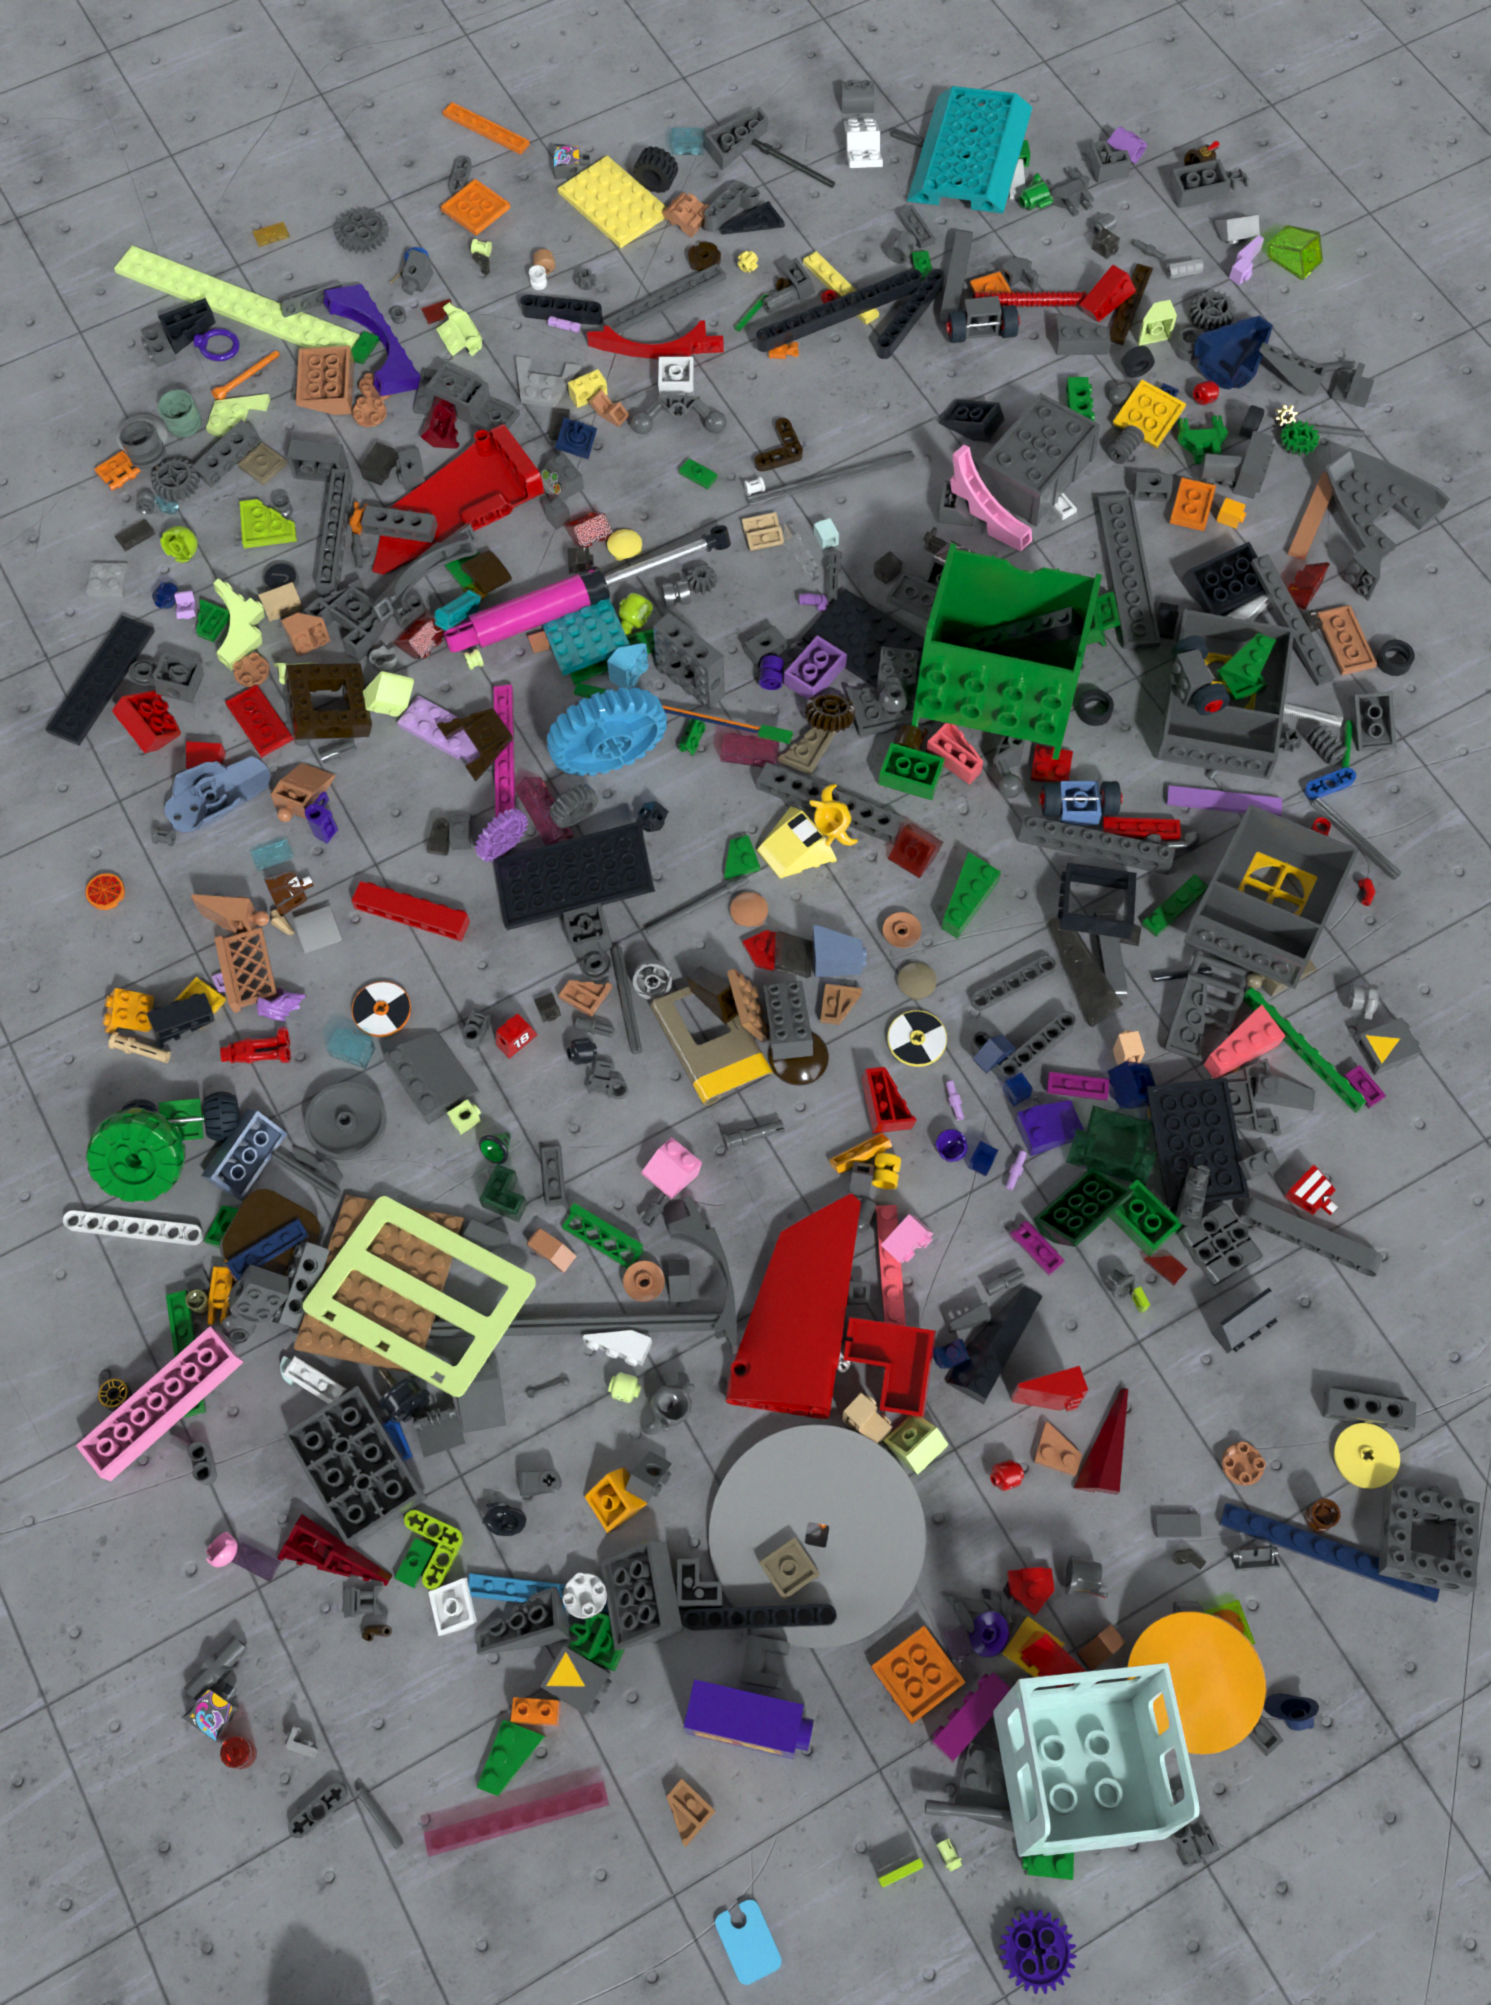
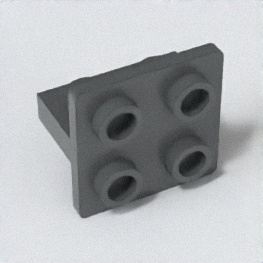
(1353, 387)

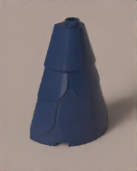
(1232, 352)

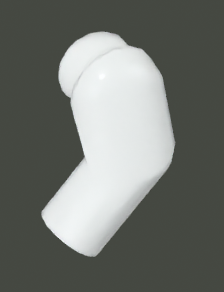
(843, 1365)

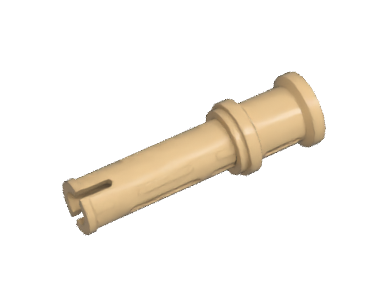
(130, 1044)

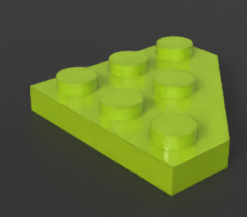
(264, 525)

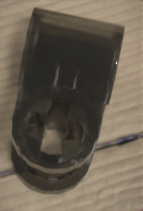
(439, 841)

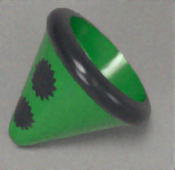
(495, 1147)

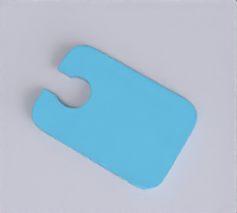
(750, 1947)

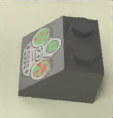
(561, 478)

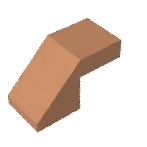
(612, 412)
(551, 1249)

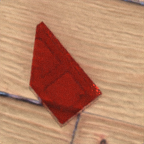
(435, 312)
(1167, 1267)

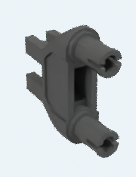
(1072, 194)

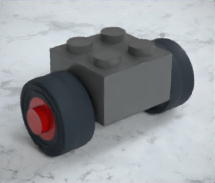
(982, 319)
(1193, 678)

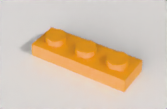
(860, 1153)

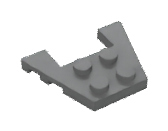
(540, 388)

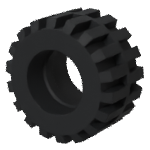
(655, 169)

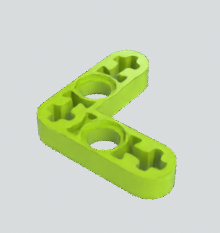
(443, 1546)

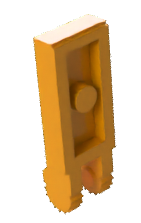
(220, 1288)

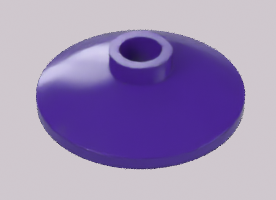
(984, 1627)

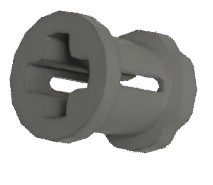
(163, 836)

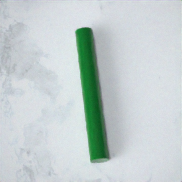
(750, 313)
(1347, 742)

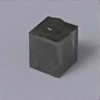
(887, 567)

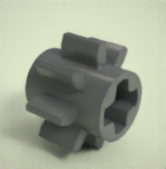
(585, 279)
(1290, 740)

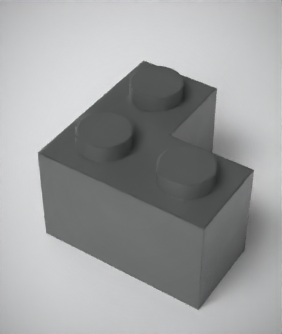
(1108, 164)
(692, 1592)

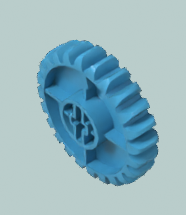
(606, 731)

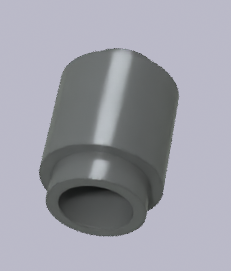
(1107, 221)

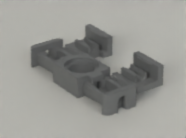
(1196, 1845)

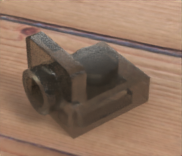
(932, 543)
(547, 1008)

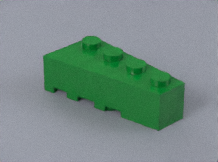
(970, 893)

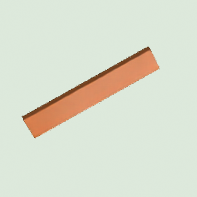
(486, 128)

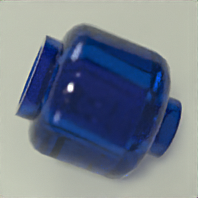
(164, 595)

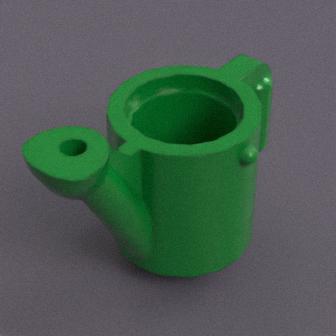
(1035, 195)

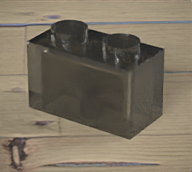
(379, 463)

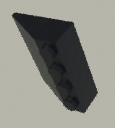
(1225, 580)

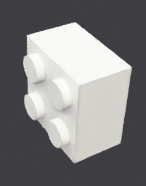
(676, 376)

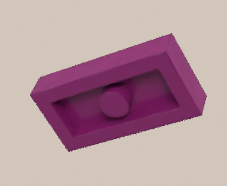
(1362, 1082)

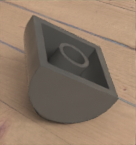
(857, 97)
(1220, 469)

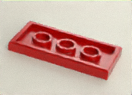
(259, 720)

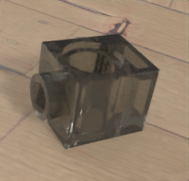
(1105, 243)
(579, 559)

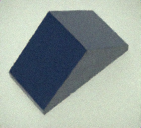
(993, 1052)

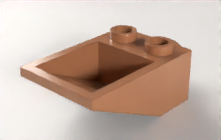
(299, 790)
(230, 913)

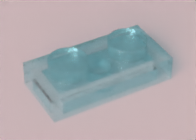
(272, 854)

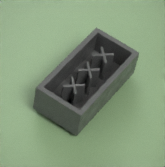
(788, 1020)

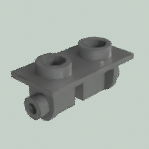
(1246, 1559)

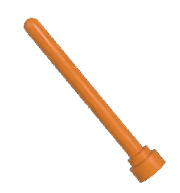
(220, 392)

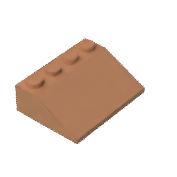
(325, 379)

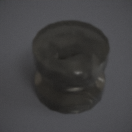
(1312, 620)

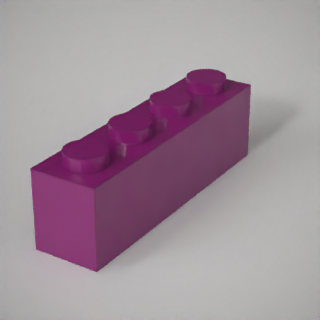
(971, 1718)

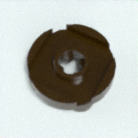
(704, 248)

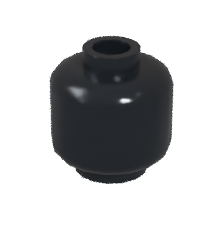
(581, 1051)

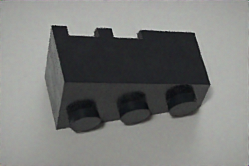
(185, 322)
(180, 1017)

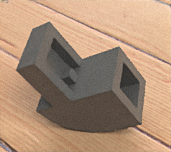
(1019, 270)

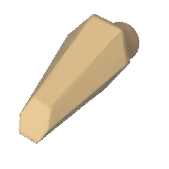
(281, 923)

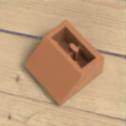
(305, 632)

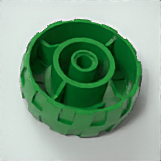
(135, 1155)

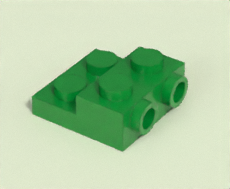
(1050, 1866)

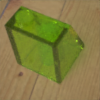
(1296, 250)

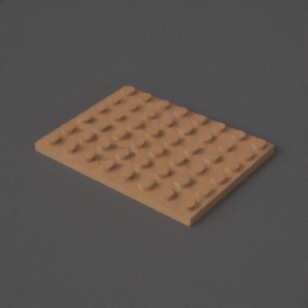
(373, 1298)

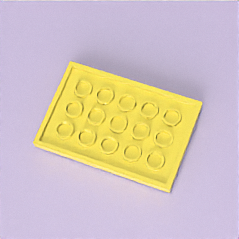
(613, 201)

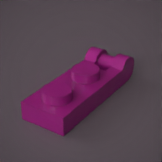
(1037, 1248)

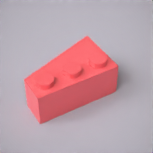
(958, 753)

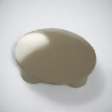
(917, 980)

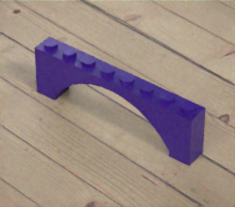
(356, 304)

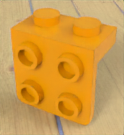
(127, 1010)

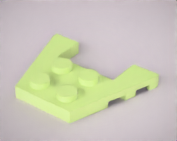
(229, 412)

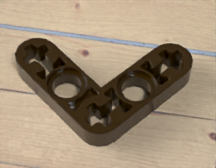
(785, 451)

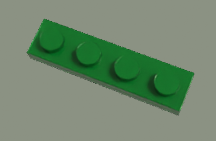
(1175, 905)

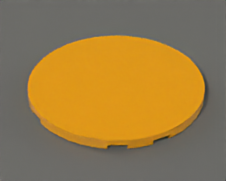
(1213, 1676)

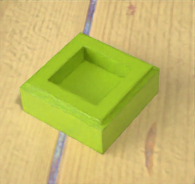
(1140, 1299)

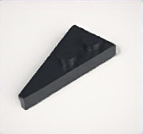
(760, 218)

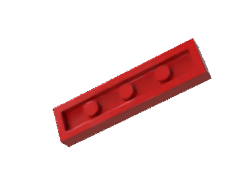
(1142, 827)

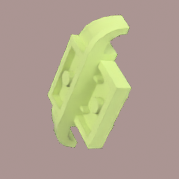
(459, 331)

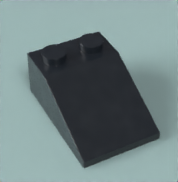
(973, 419)

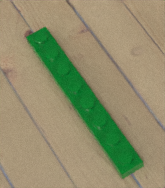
(1308, 1054)

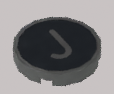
(280, 575)

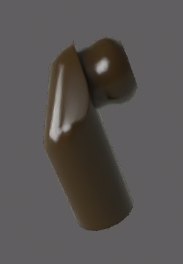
(376, 1630)

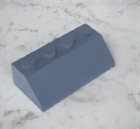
(244, 1154)

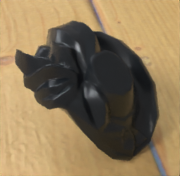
(503, 1519)

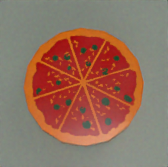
(105, 891)

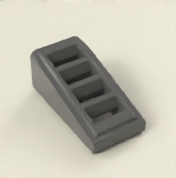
(974, 1318)

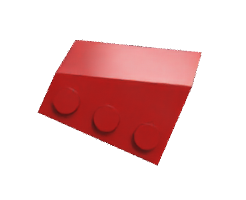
(147, 720)

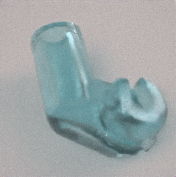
(166, 508)

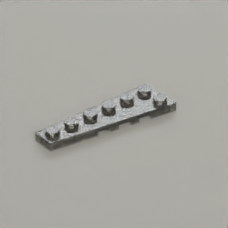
(1088, 980)

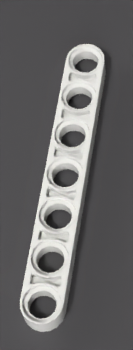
(124, 1222)

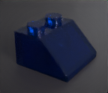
(1130, 1084)

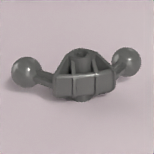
(643, 421)
(1009, 755)

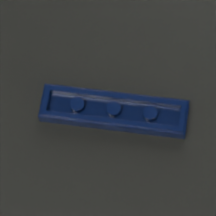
(267, 1248)

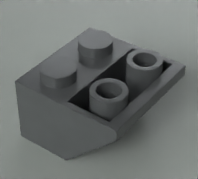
(954, 508)
(1364, 571)

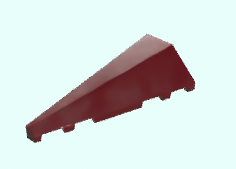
(440, 425)
(1104, 1463)
(318, 1547)

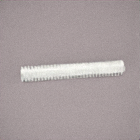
(1312, 715)

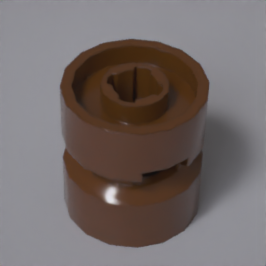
(1322, 1515)

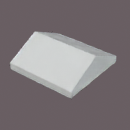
(452, 1607)

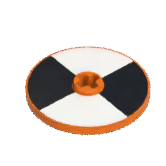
(378, 1023)

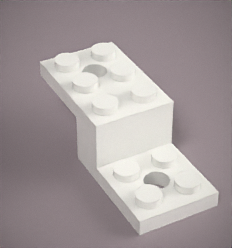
(863, 143)

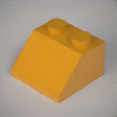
(612, 1502)

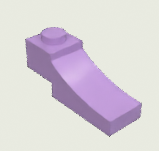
(1242, 268)

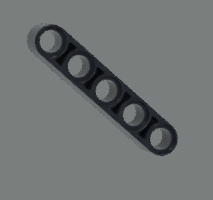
(568, 309)

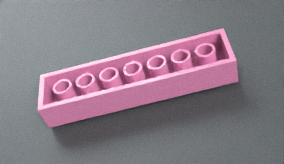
(159, 1404)

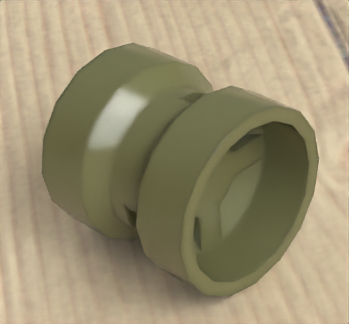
(196, 1298)

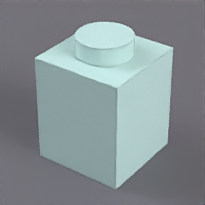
(826, 534)

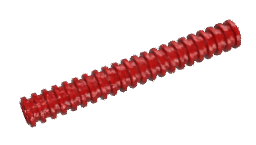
(1037, 299)

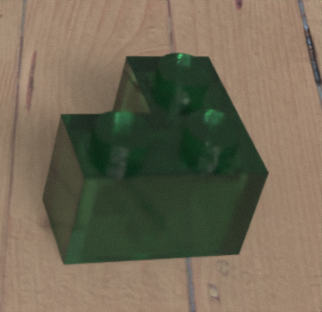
(499, 1196)

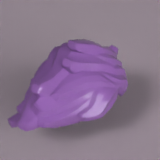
(280, 1006)

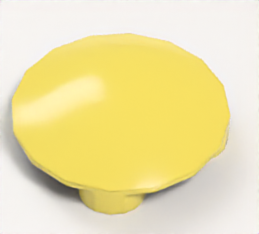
(624, 544)

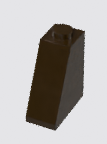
(713, 993)

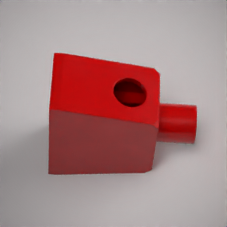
(203, 752)

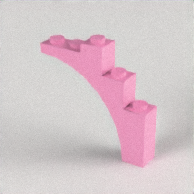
(983, 505)

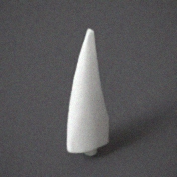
(1251, 609)

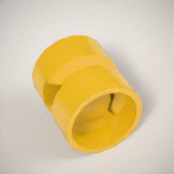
(886, 1171)

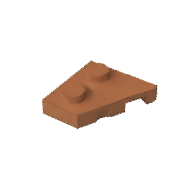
(585, 995)
(1057, 1452)

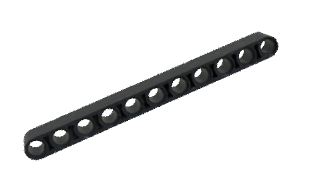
(837, 310)

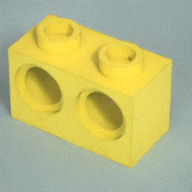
(586, 386)

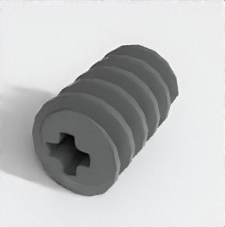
(1125, 444)
(1326, 744)

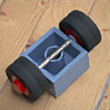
(1080, 801)

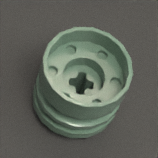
(179, 413)

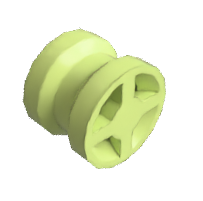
(473, 659)

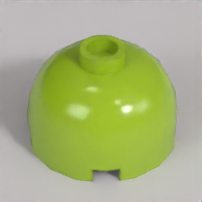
(179, 543)

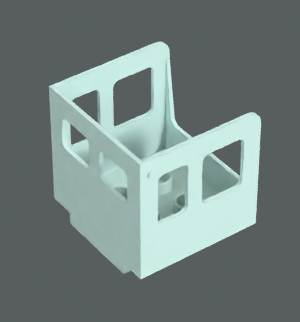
(1090, 1761)

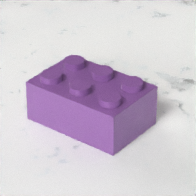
(815, 668)

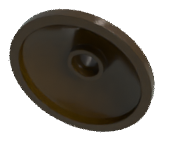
(805, 1069)

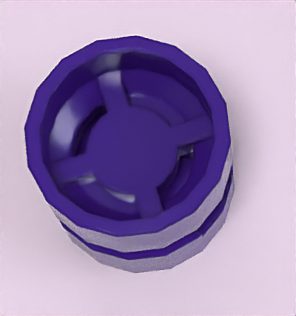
(771, 672)

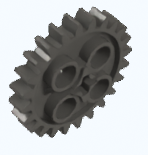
(361, 230)

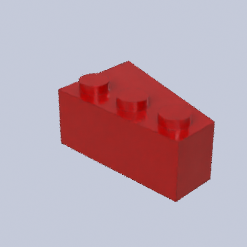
(1108, 294)
(884, 1104)

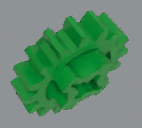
(1299, 437)

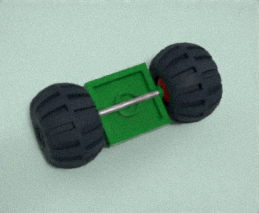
(219, 1115)

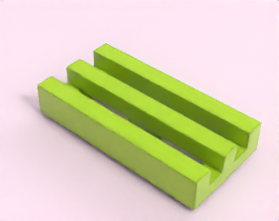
(900, 1873)

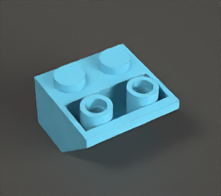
(627, 665)

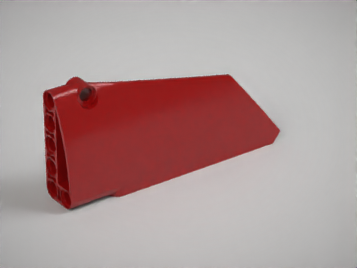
(471, 490)
(799, 1317)

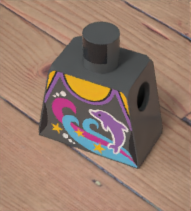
(568, 160)
(213, 1713)

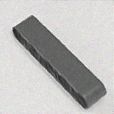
(1111, 958)

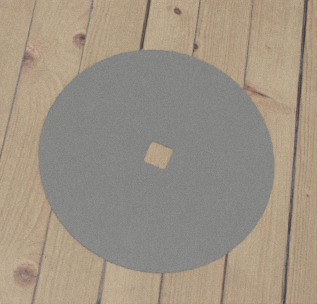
(828, 1480)

